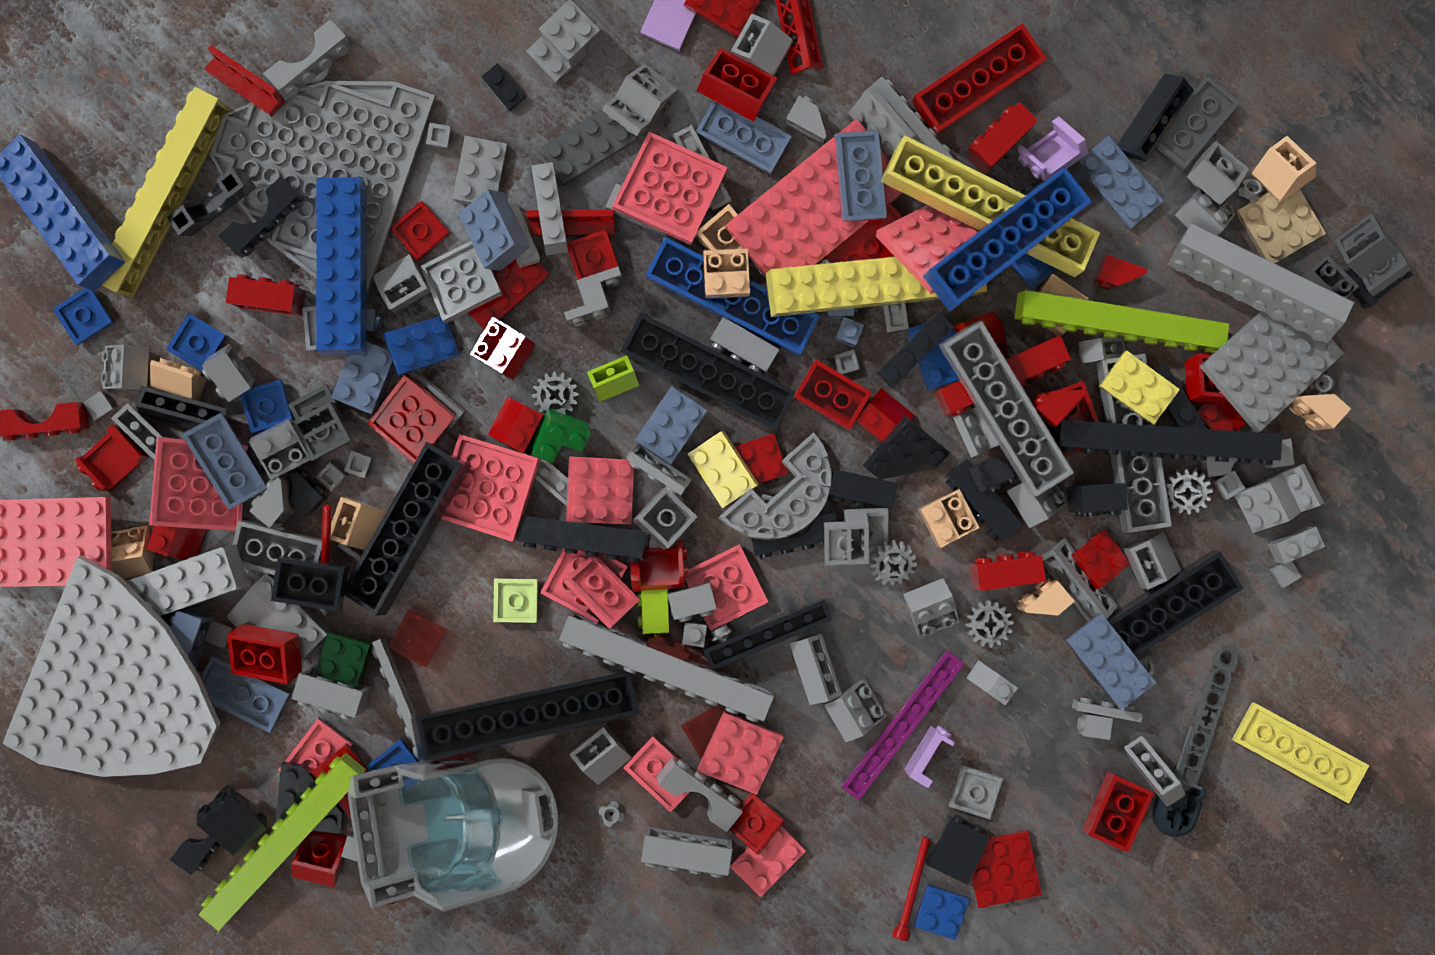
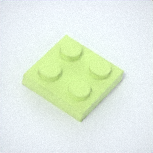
(515, 600)

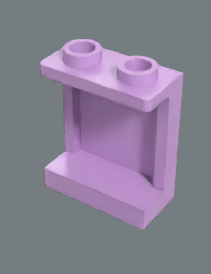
(1054, 151)
(924, 753)

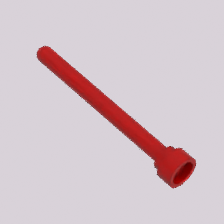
(326, 533)
(902, 931)

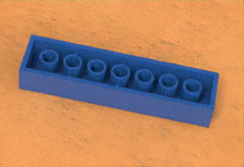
(58, 214)
(1006, 238)
(341, 266)
(683, 274)

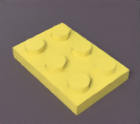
(1139, 387)
(722, 469)

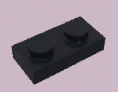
(503, 87)

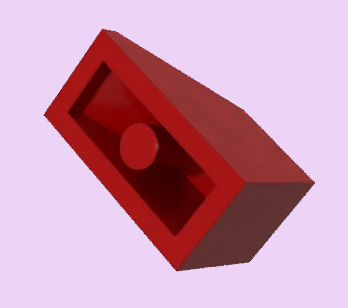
(1116, 272)

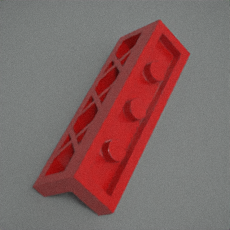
(804, 27)
(243, 82)
(576, 222)

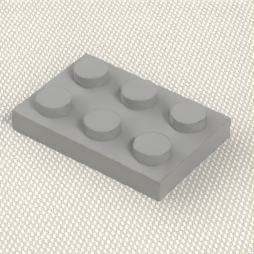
(878, 115)
(479, 168)
(658, 469)

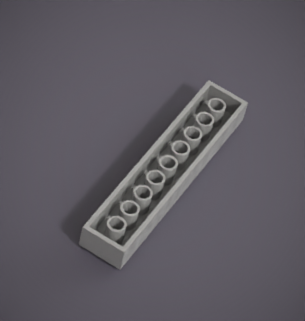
(690, 676)

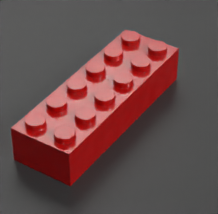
(979, 79)
(1028, 364)

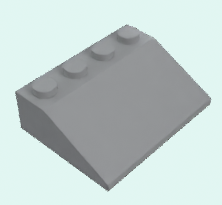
(259, 610)

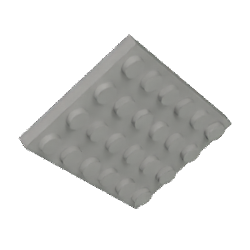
(1268, 367)

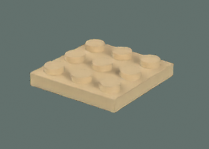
(1280, 227)

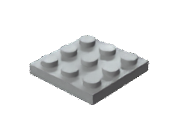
(460, 282)

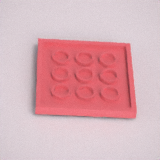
(669, 188)
(924, 239)
(494, 488)
(184, 493)

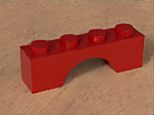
(65, 417)

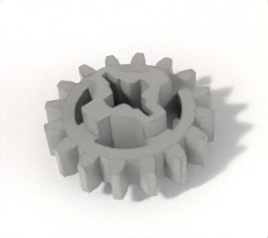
(562, 387)
(1196, 490)
(892, 562)
(988, 613)

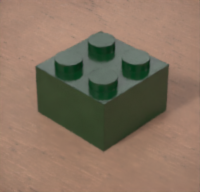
(344, 658)

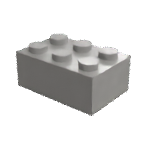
(330, 695)

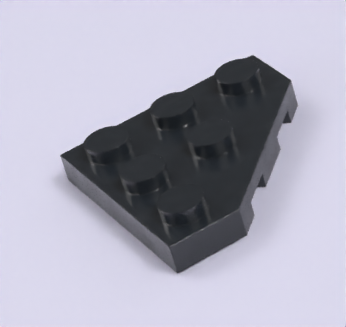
(905, 452)
(292, 784)

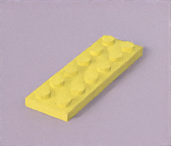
(1300, 752)

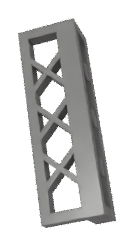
(1077, 585)

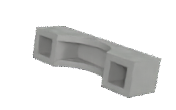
(291, 77)
(549, 208)
(1214, 468)
(678, 779)

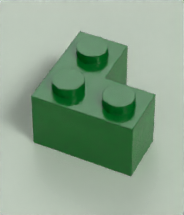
(559, 430)

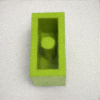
(613, 378)
(654, 611)

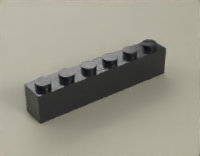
(584, 537)
(767, 634)

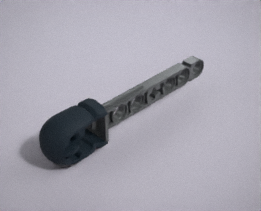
(1174, 819)

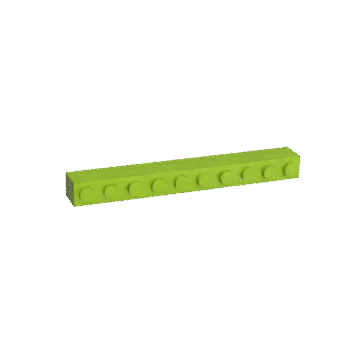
(1120, 321)
(281, 842)

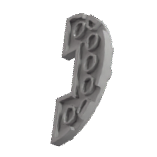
(794, 505)

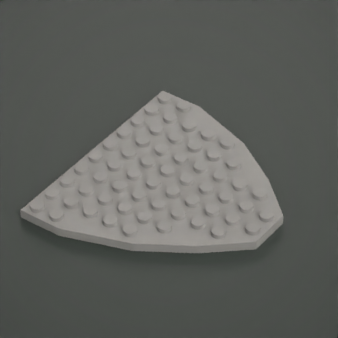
(350, 132)
(111, 687)

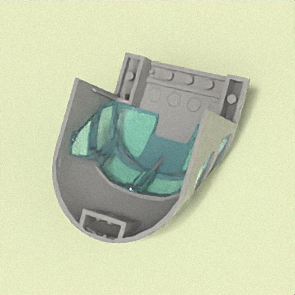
(450, 830)

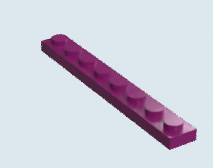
(902, 725)

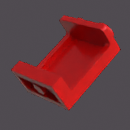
(111, 459)
(661, 570)

